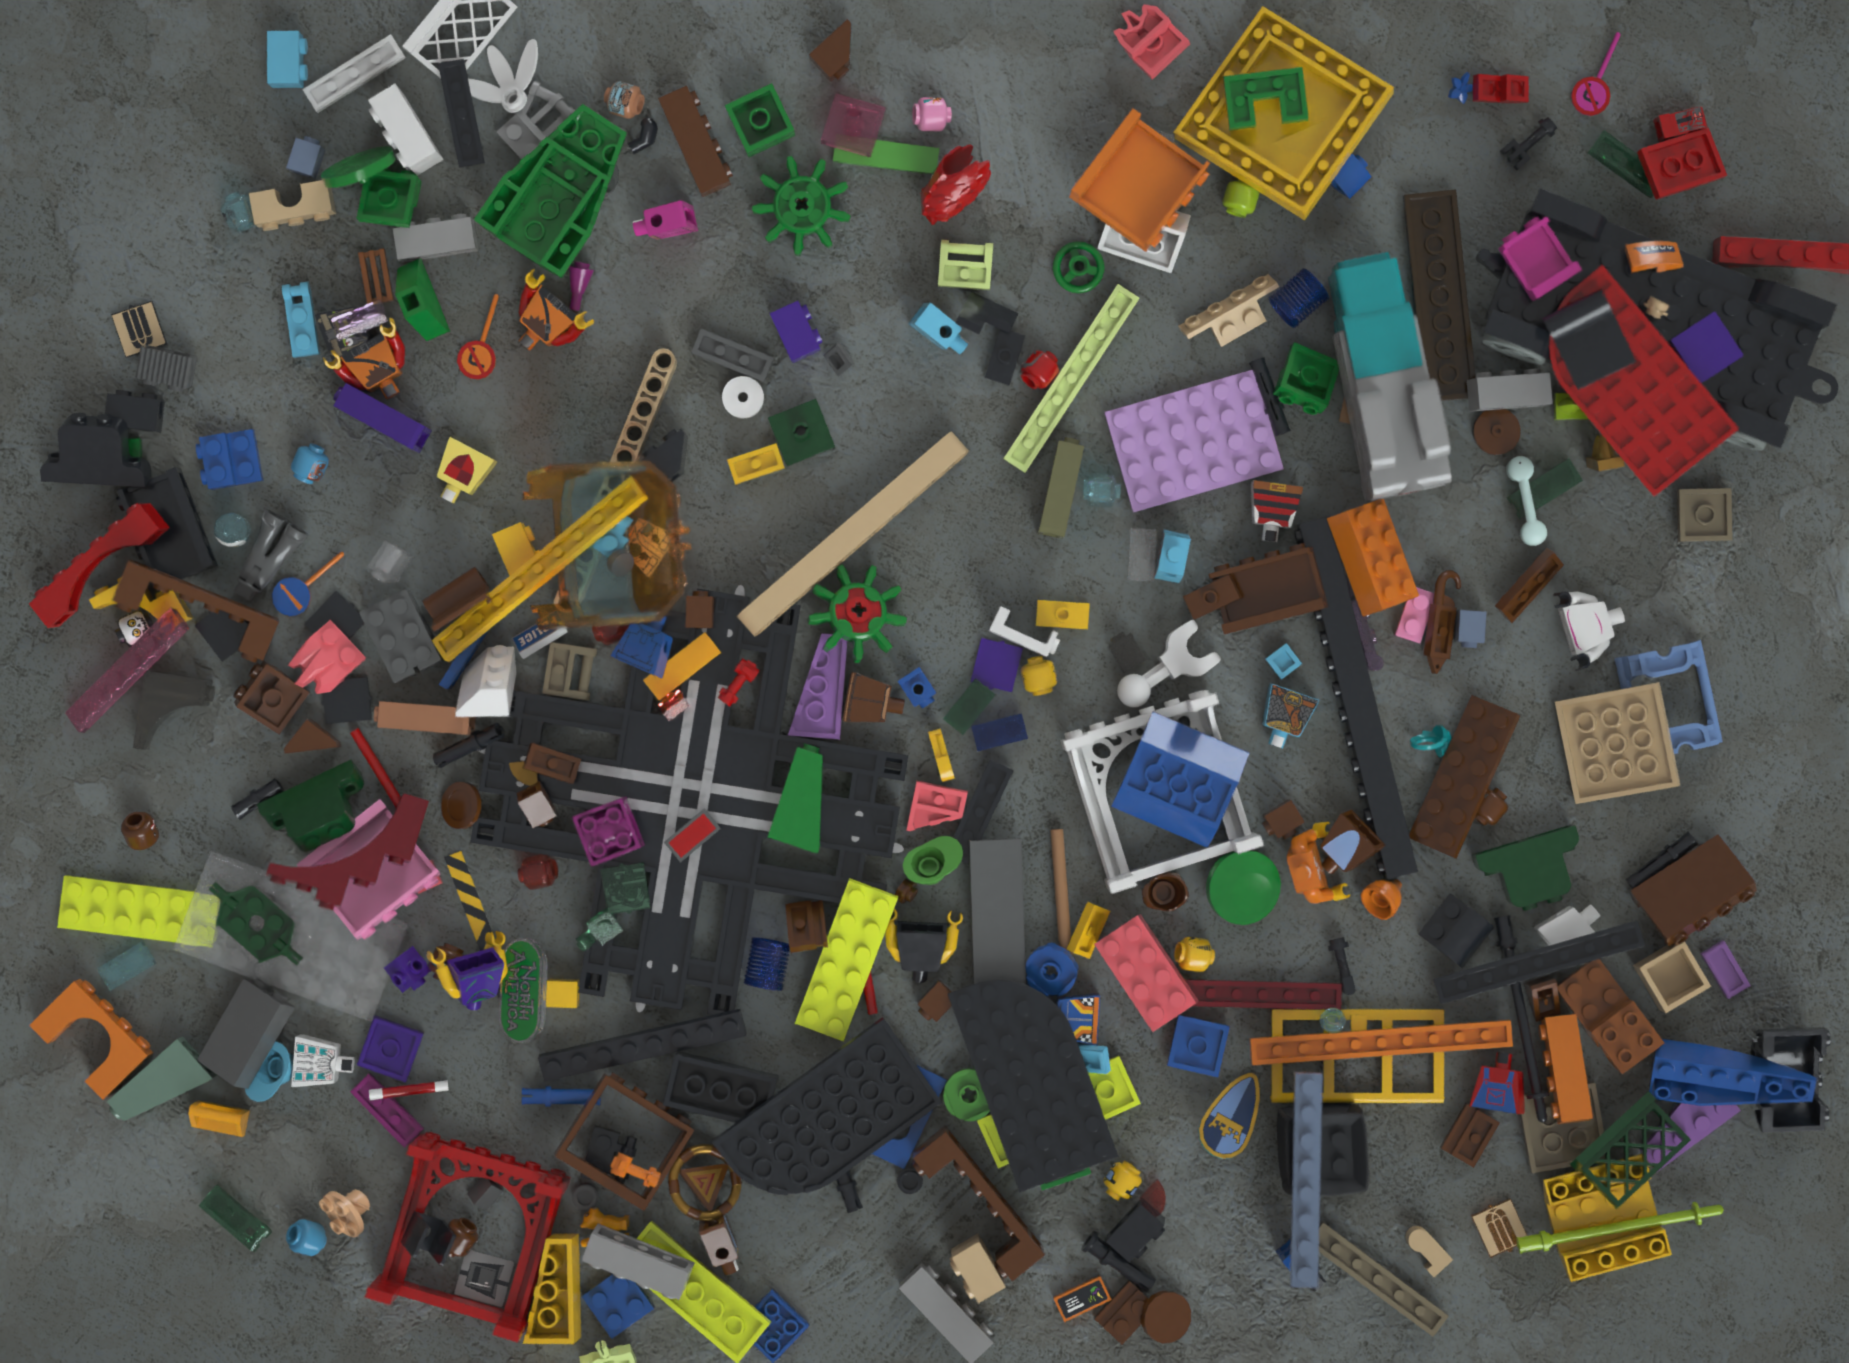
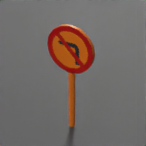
(476, 357)

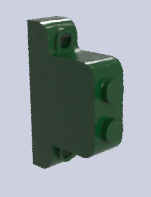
(316, 808)
(1531, 867)

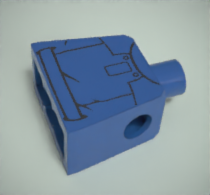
(645, 647)

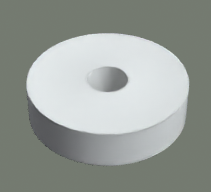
(743, 385)

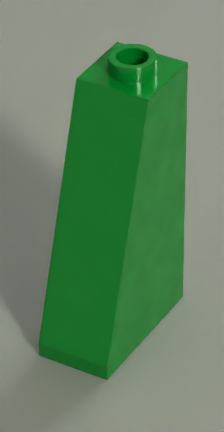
(799, 808)

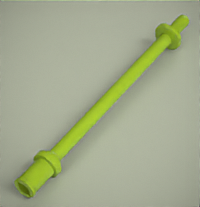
(1545, 1240)

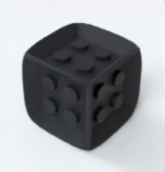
(1343, 1149)

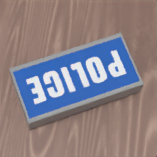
(533, 639)

